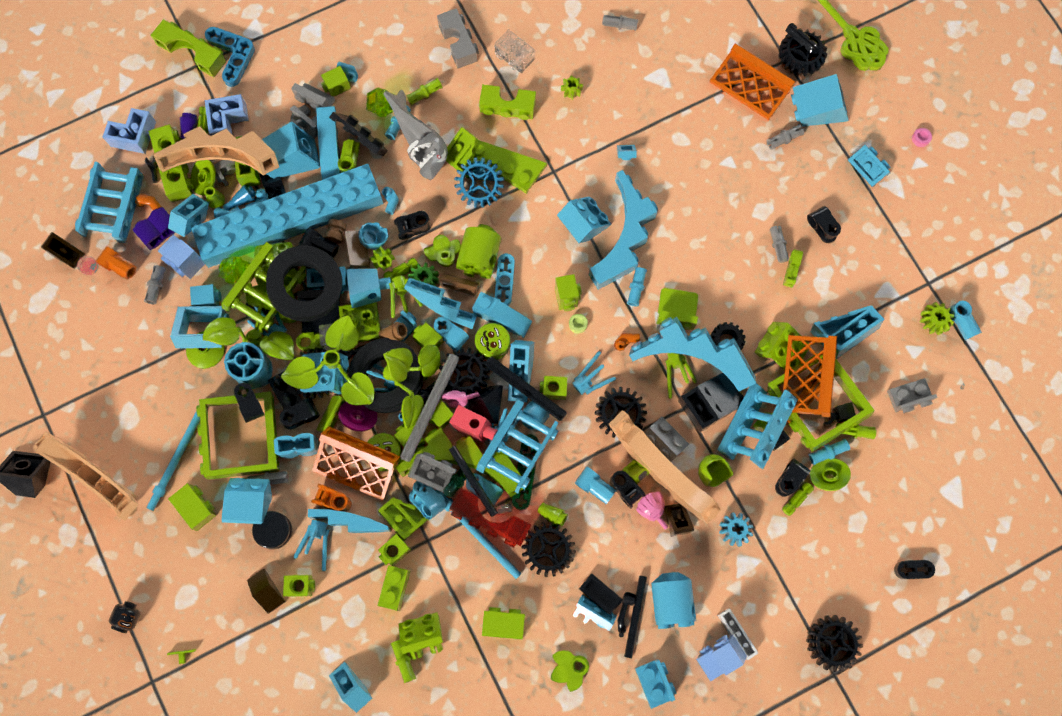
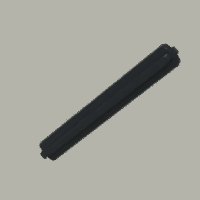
(526, 388)

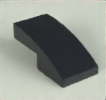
(272, 186)

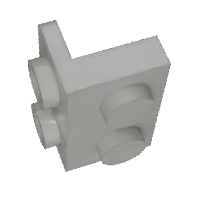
(312, 96)
(666, 439)
(431, 472)

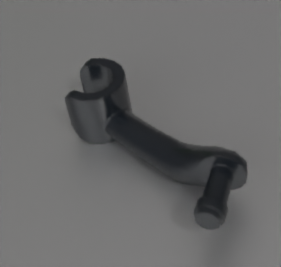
(628, 599)

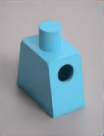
(365, 286)

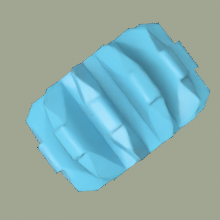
(739, 523)

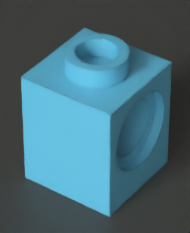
(205, 295)

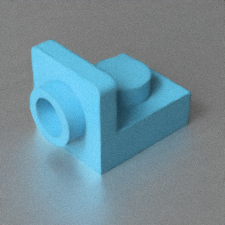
(409, 321)

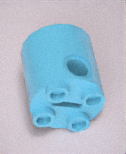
(248, 365)
(673, 600)

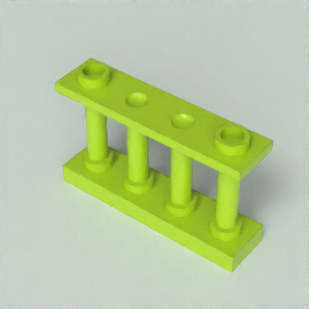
(244, 285)

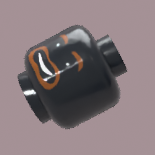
(124, 617)

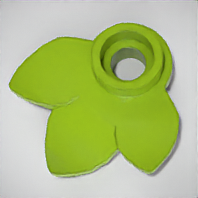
(441, 248)
(566, 670)

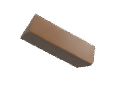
(357, 253)
(459, 284)

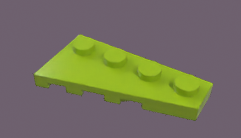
(516, 168)

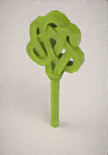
(864, 45)

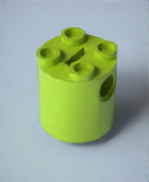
(479, 251)

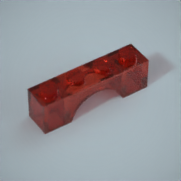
(466, 506)

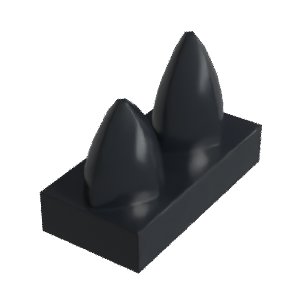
(285, 393)

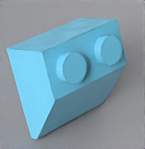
(246, 500)

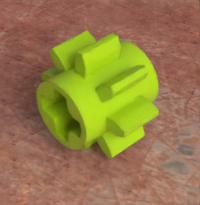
(572, 87)
(382, 258)

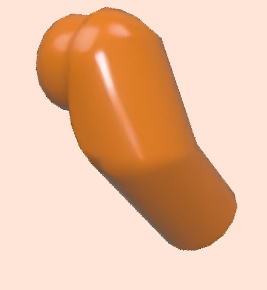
(624, 339)

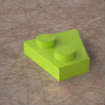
(461, 149)
(402, 517)

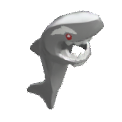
(425, 144)

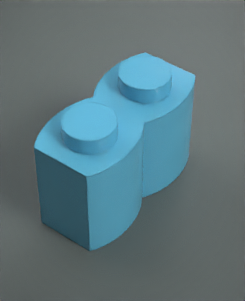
(290, 447)

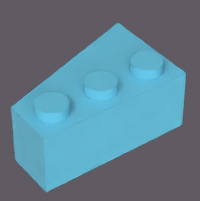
(849, 328)

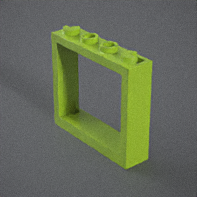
(849, 388)
(204, 448)

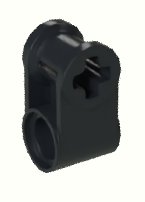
(824, 223)
(411, 224)
(248, 405)
(301, 413)
(793, 475)
(627, 489)

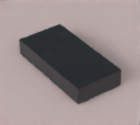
(601, 594)

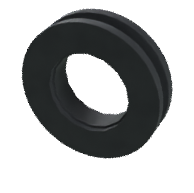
(303, 256)
(372, 354)

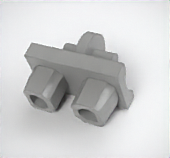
(301, 118)

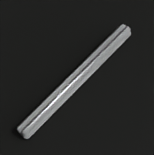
(429, 408)

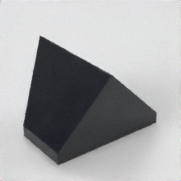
(487, 403)

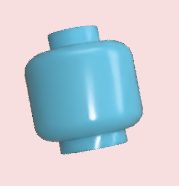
(535, 412)

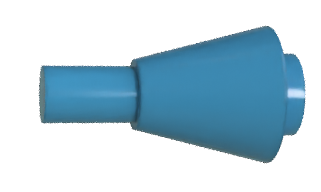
(243, 196)

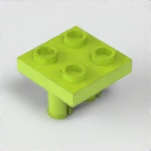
(365, 320)
(419, 634)

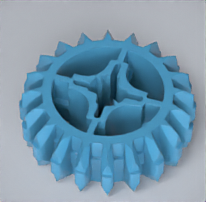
(472, 189)

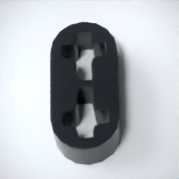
(914, 564)

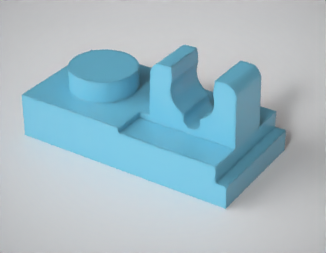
(594, 612)

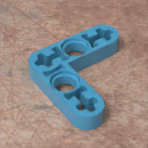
(237, 53)

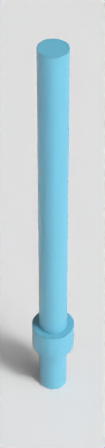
(159, 490)
(484, 541)

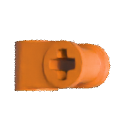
(328, 498)

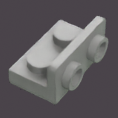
(910, 395)

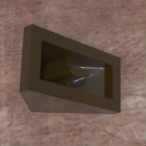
(62, 250)
(678, 520)
(265, 591)

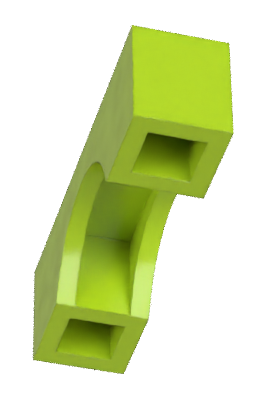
(171, 38)

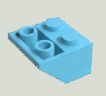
(583, 219)

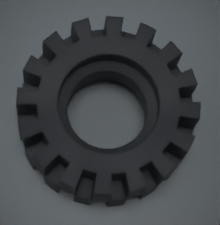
(728, 329)

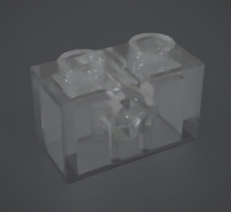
(514, 51)

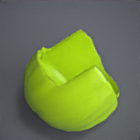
(714, 470)

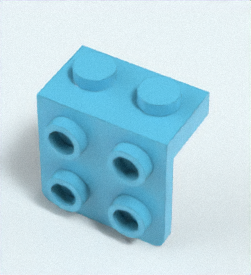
(329, 378)

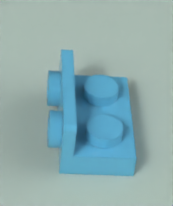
(869, 165)
(655, 683)

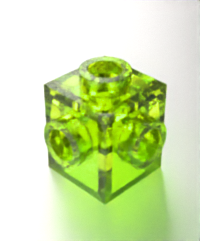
(378, 103)
(232, 269)

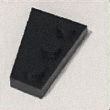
(351, 126)

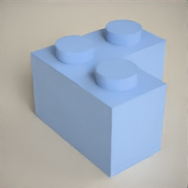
(225, 111)
(132, 135)
(180, 257)
(722, 657)

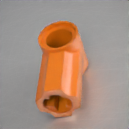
(113, 261)

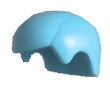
(373, 235)

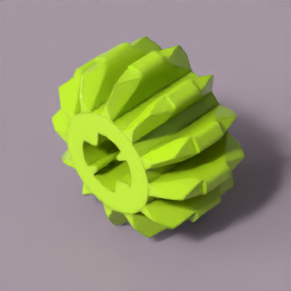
(937, 318)

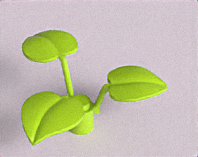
(224, 332)
(340, 335)
(399, 364)

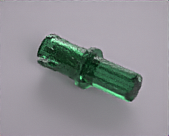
(456, 481)

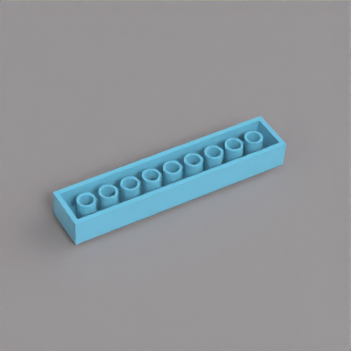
(287, 215)

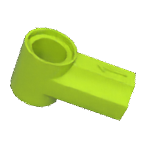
(349, 155)

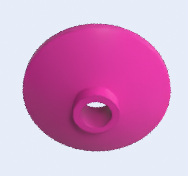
(357, 417)

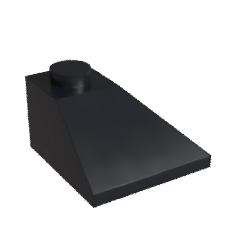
(24, 473)

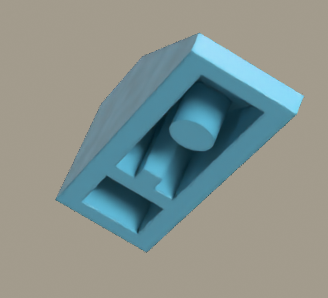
(500, 313)
(521, 364)

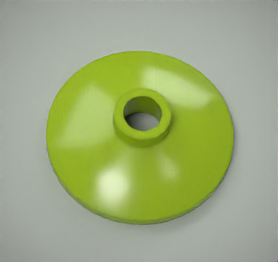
(203, 176)
(206, 358)
(830, 474)

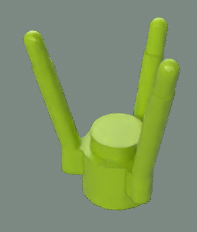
(397, 286)
(677, 361)

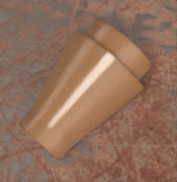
(395, 331)

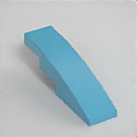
(327, 142)
(434, 299)
(355, 522)

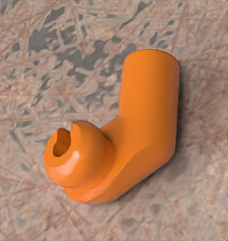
(143, 199)

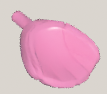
(455, 398)
(652, 507)

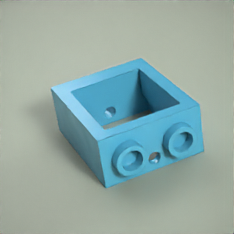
(194, 314)

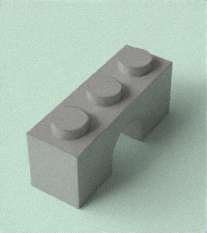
(452, 25)

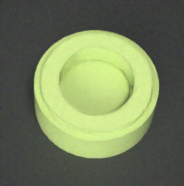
(578, 323)

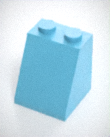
(820, 102)
(294, 151)

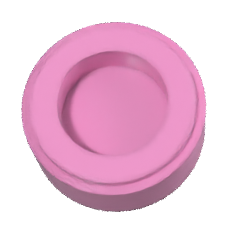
(921, 137)

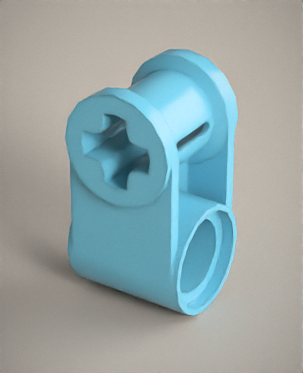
(452, 335)
(491, 489)
(427, 501)

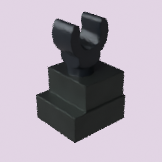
(841, 413)

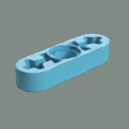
(500, 267)

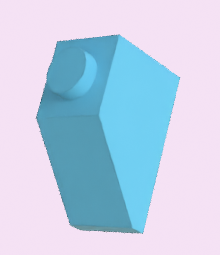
(350, 687)

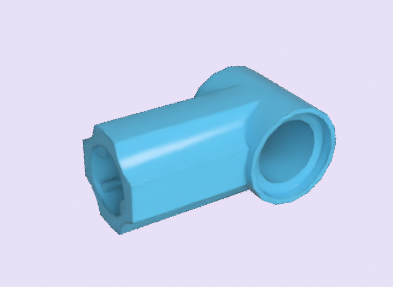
(966, 321)
(591, 482)

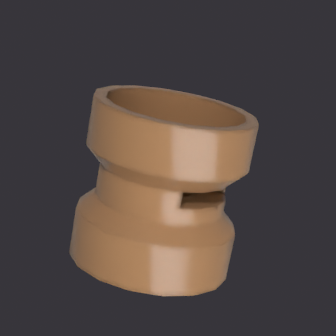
(335, 231)

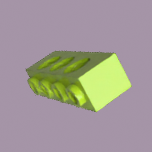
(174, 190)

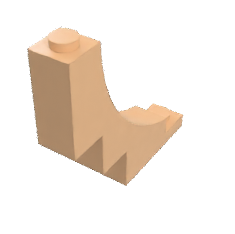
(662, 470)

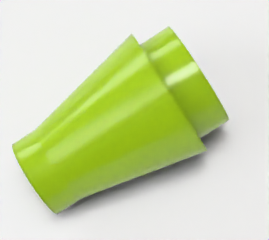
(214, 197)
(553, 514)

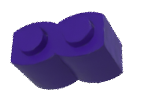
(154, 228)

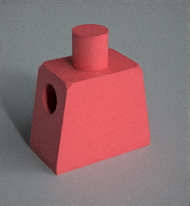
(472, 424)

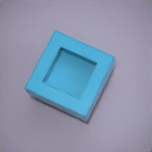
(626, 152)

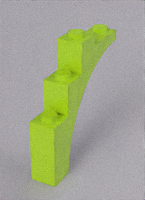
(439, 447)

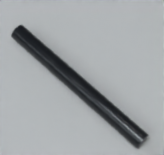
(473, 481)
(635, 617)

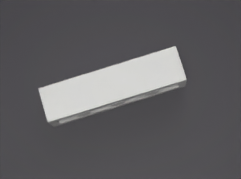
(734, 628)

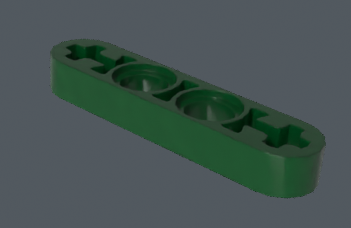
(527, 497)

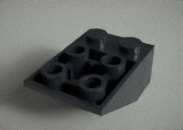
(711, 401)

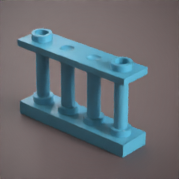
(123, 213)
(744, 418)
(498, 445)

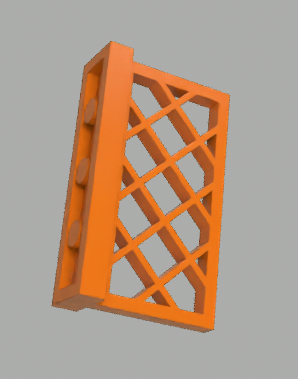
(759, 68)
(827, 373)
(358, 450)

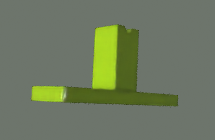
(181, 654)

